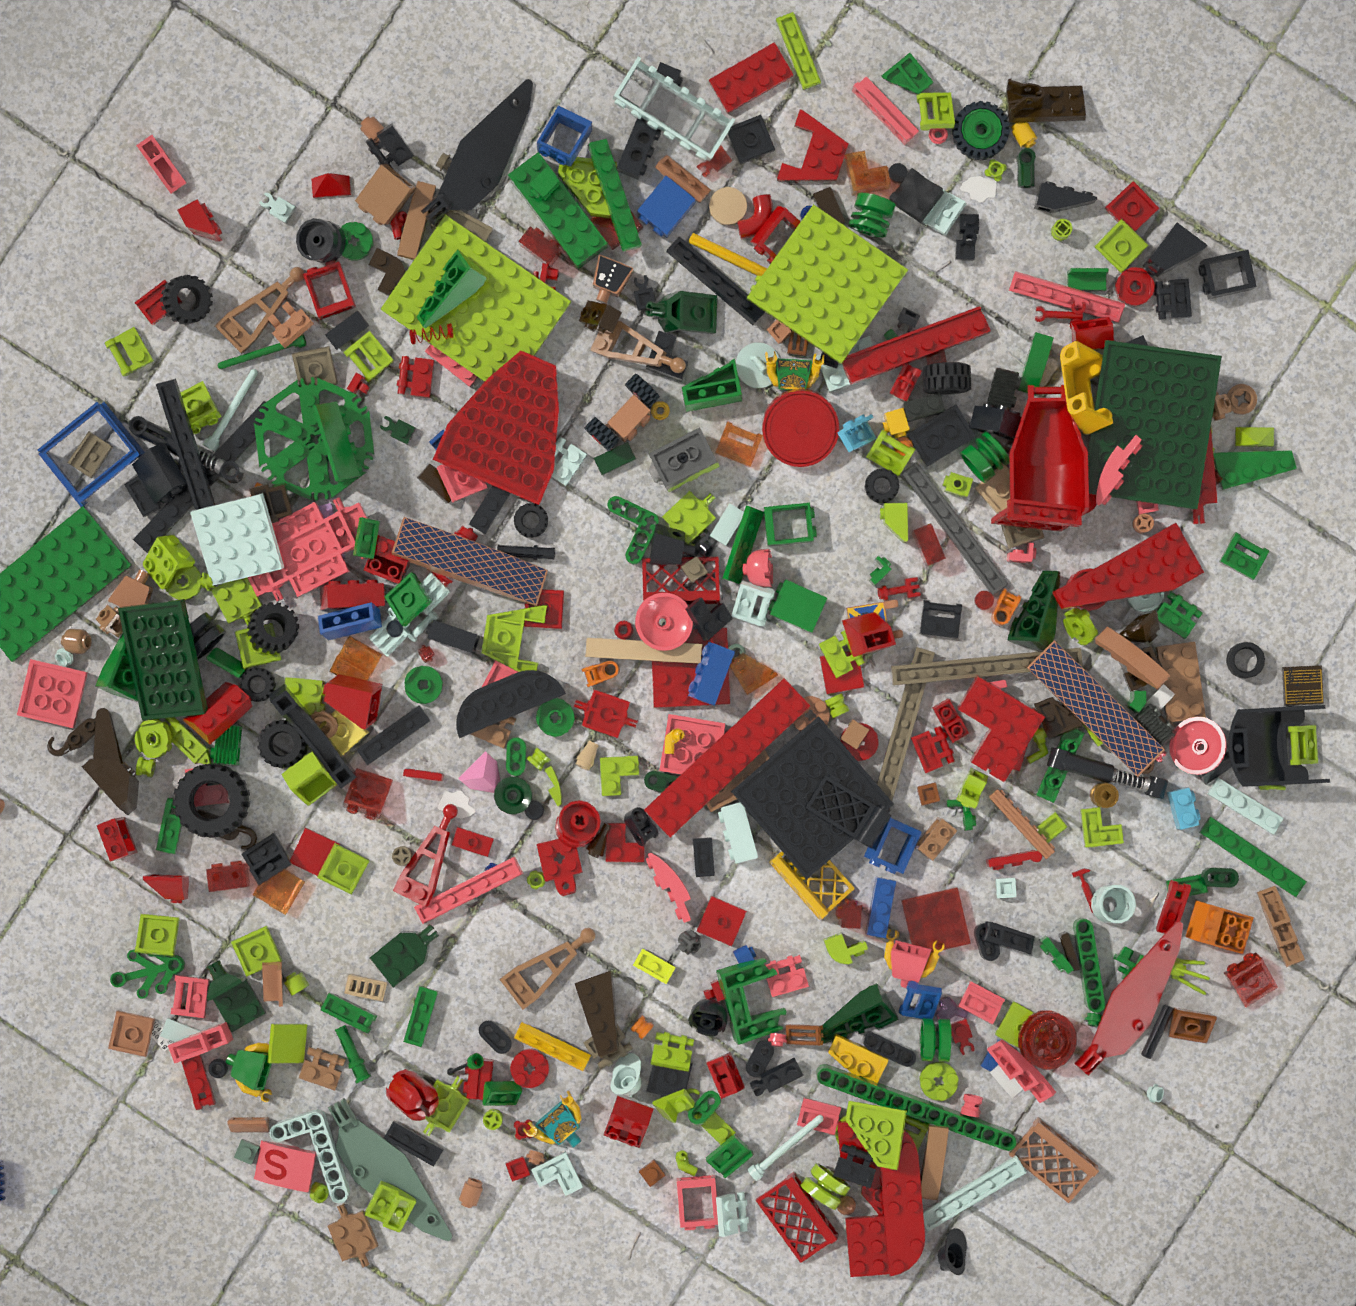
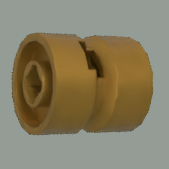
(1104, 795)

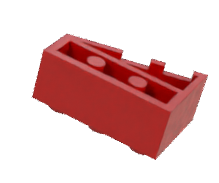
(351, 594)

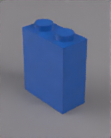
(665, 207)

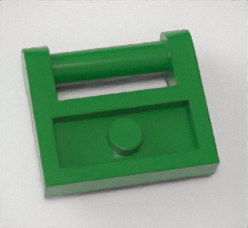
(1241, 561)

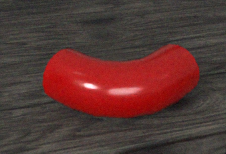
(762, 210)

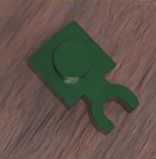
(400, 431)

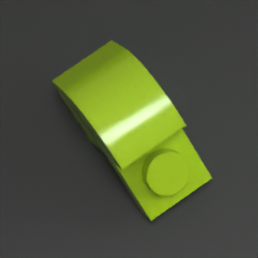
(972, 788)
(840, 952)

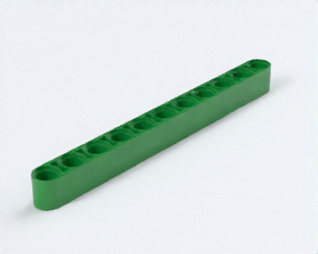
(923, 1113)

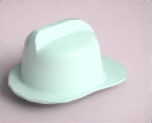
(626, 1075)

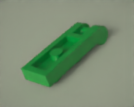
(169, 830)
(348, 1012)

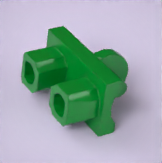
(1124, 957)

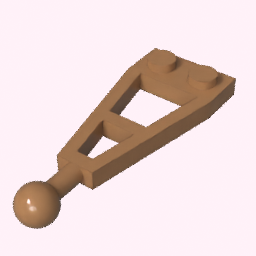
(236, 333)
(605, 343)
(519, 987)

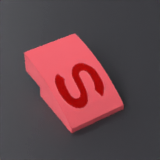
(285, 1166)

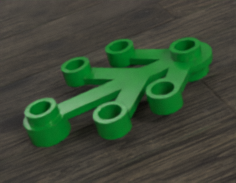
(151, 970)

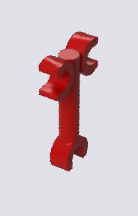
(1075, 316)

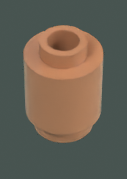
(370, 127)
(471, 1192)

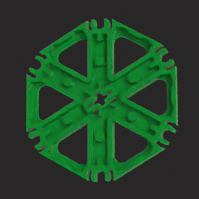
(298, 431)

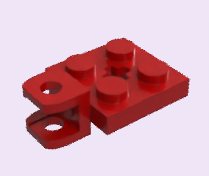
(563, 872)

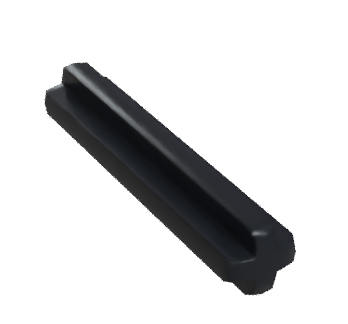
(1157, 1031)

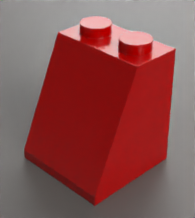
(354, 698)

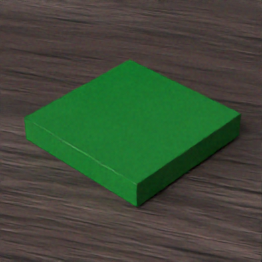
(408, 599)

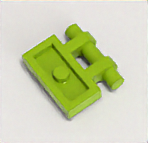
(836, 656)
(669, 1056)

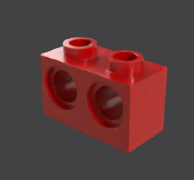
(725, 1075)

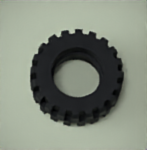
(185, 800)

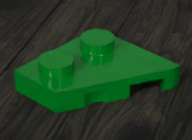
(908, 75)

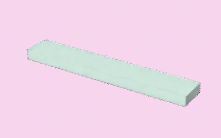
(973, 1192)

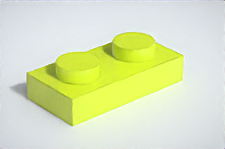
(654, 966)

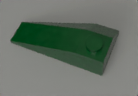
(1038, 619)
(864, 1011)

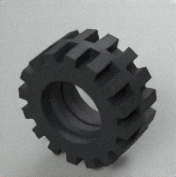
(892, 479)
(533, 508)
(258, 672)

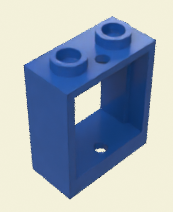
(572, 121)
(906, 851)

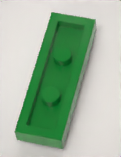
(420, 1016)

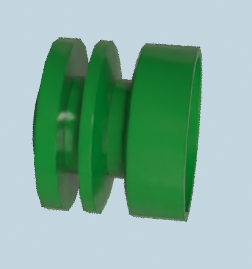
(870, 219)
(988, 454)

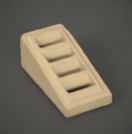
(348, 989)

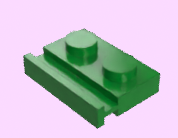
(729, 1156)

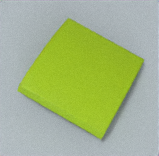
(390, 1206)

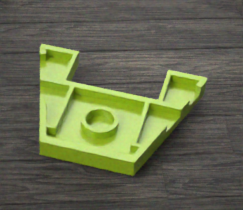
(504, 636)

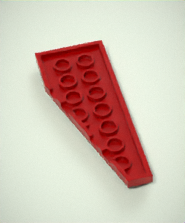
(1147, 568)

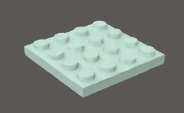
(237, 539)

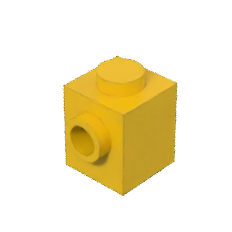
(896, 423)

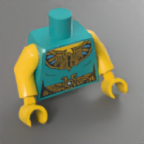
(558, 1123)

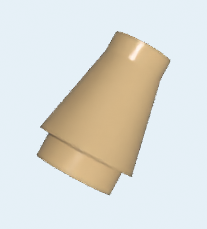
(587, 756)

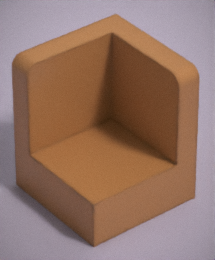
(854, 734)

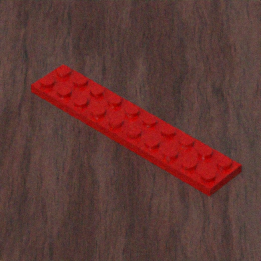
(727, 757)

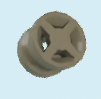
(402, 858)

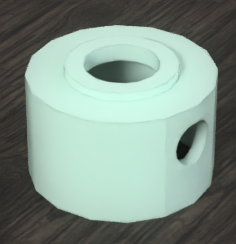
(1124, 904)

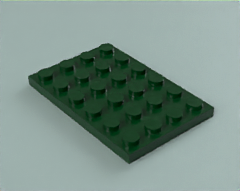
(163, 659)

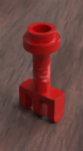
(884, 592)

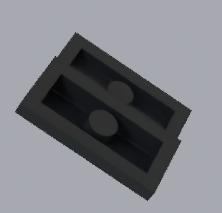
(266, 859)

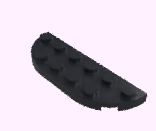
(506, 699)

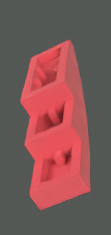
(1019, 1068)

